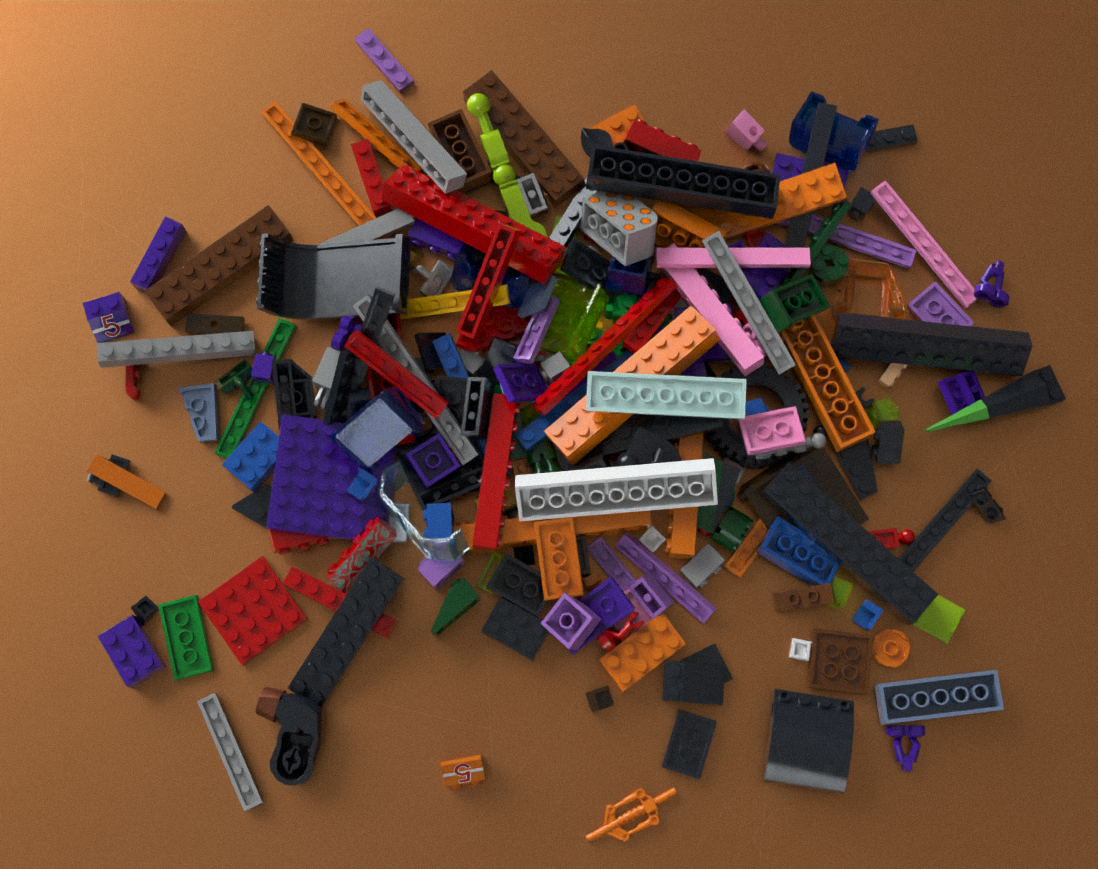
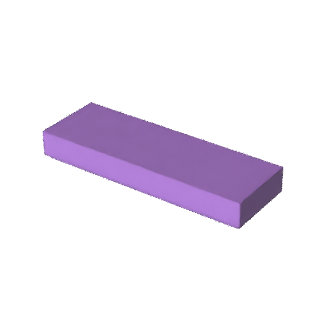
(610, 563)

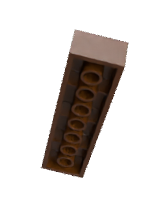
(527, 141)
(215, 267)

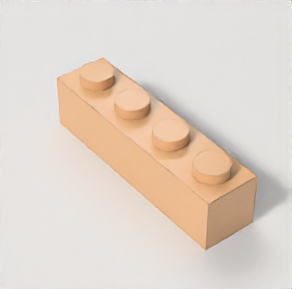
(890, 374)

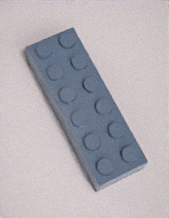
(938, 697)

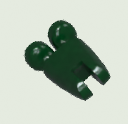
(543, 455)

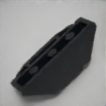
(292, 390)

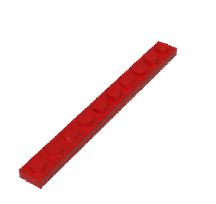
(603, 346)

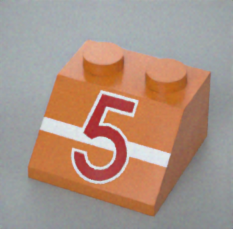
(463, 771)

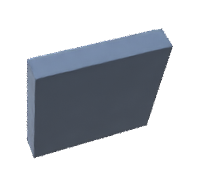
(537, 297)

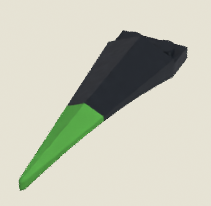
(1030, 392)

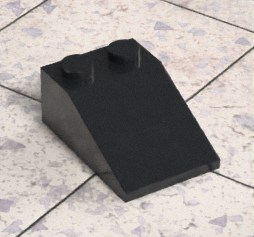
(693, 682)

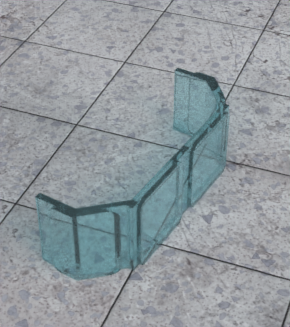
(440, 549)

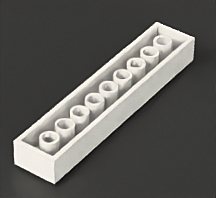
(616, 489)

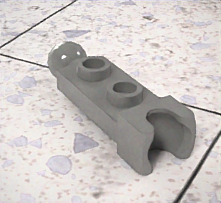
(817, 440)

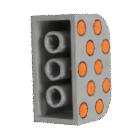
(620, 225)

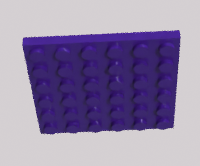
(314, 480)

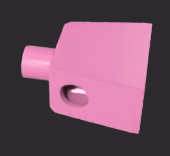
(746, 132)

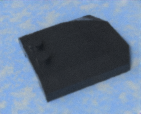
(453, 486)

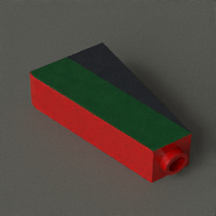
(726, 478)

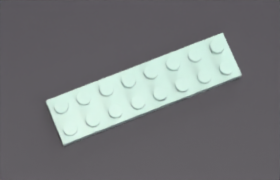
(666, 395)

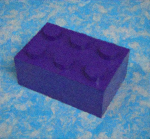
(132, 651)

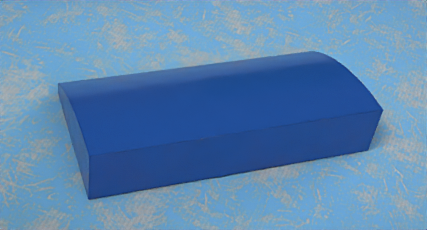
(797, 553)

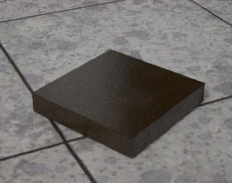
(314, 124)

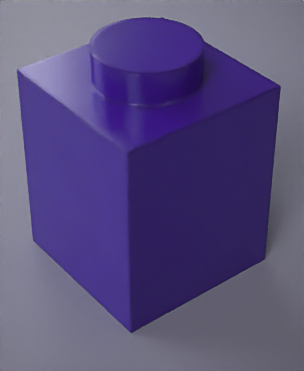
(263, 367)

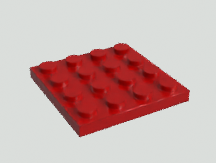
(252, 610)

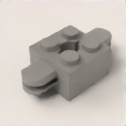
(324, 376)

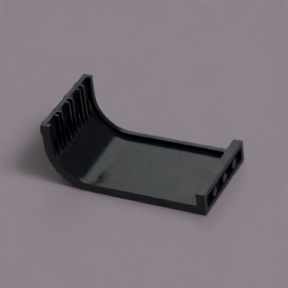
(331, 278)

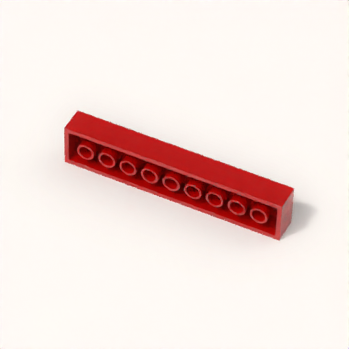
(470, 221)

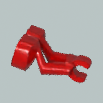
(611, 637)

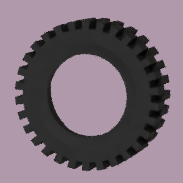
(730, 443)

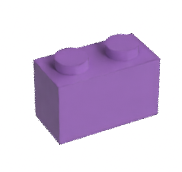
(651, 595)

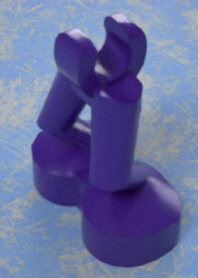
(988, 292)
(346, 328)
(912, 733)

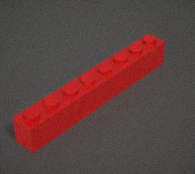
(494, 474)

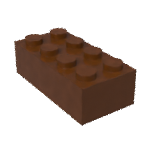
(459, 141)

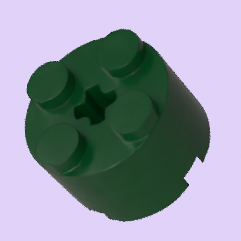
(838, 264)
(732, 529)

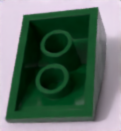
(794, 303)
(456, 603)

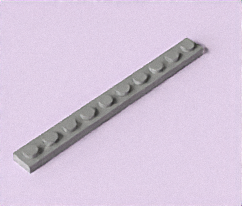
(446, 422)

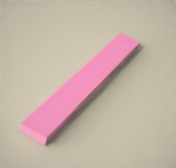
(924, 243)
(744, 256)

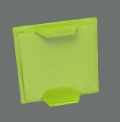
(940, 619)

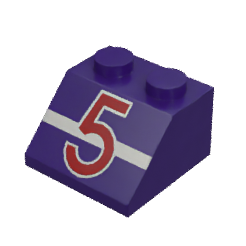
(108, 317)

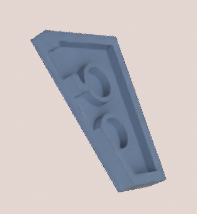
(203, 410)

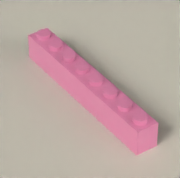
(706, 302)

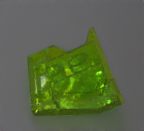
(573, 319)

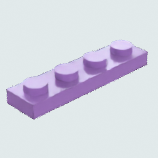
(384, 60)
(535, 333)

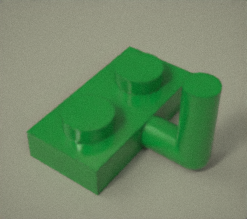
(624, 305)

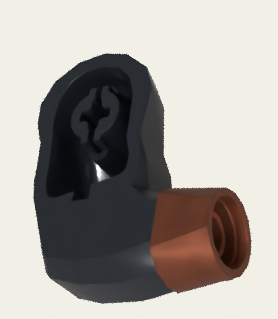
(299, 734)

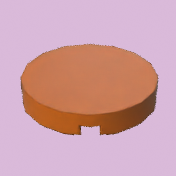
(890, 648)

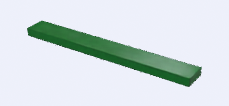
(247, 408)

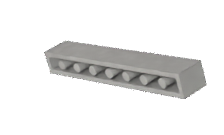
(413, 136)
(175, 349)

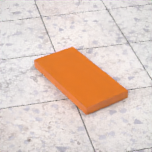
(558, 558)

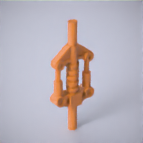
(649, 805)

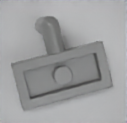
(435, 280)

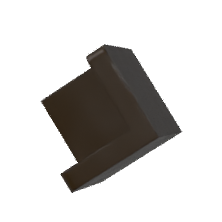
(599, 699)

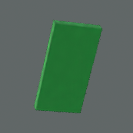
(186, 637)

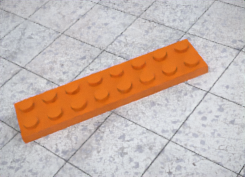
(795, 197)

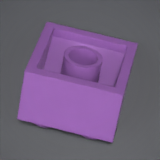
(439, 572)
(570, 621)

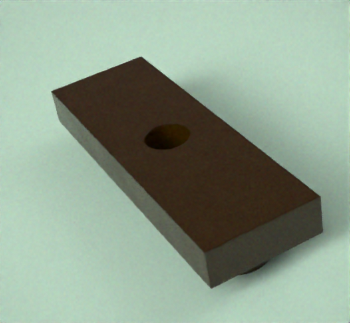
(204, 324)

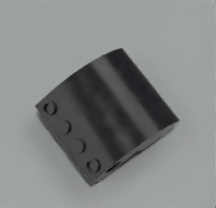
(809, 741)

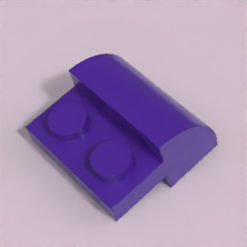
(961, 391)

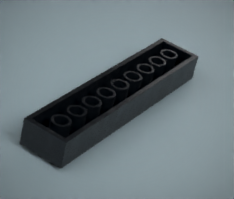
(683, 181)
(931, 344)
(849, 544)

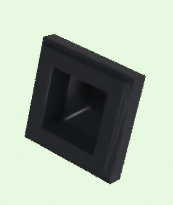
(525, 554)

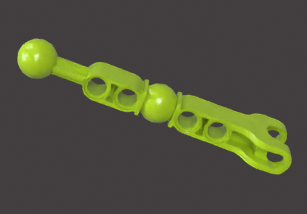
(503, 172)

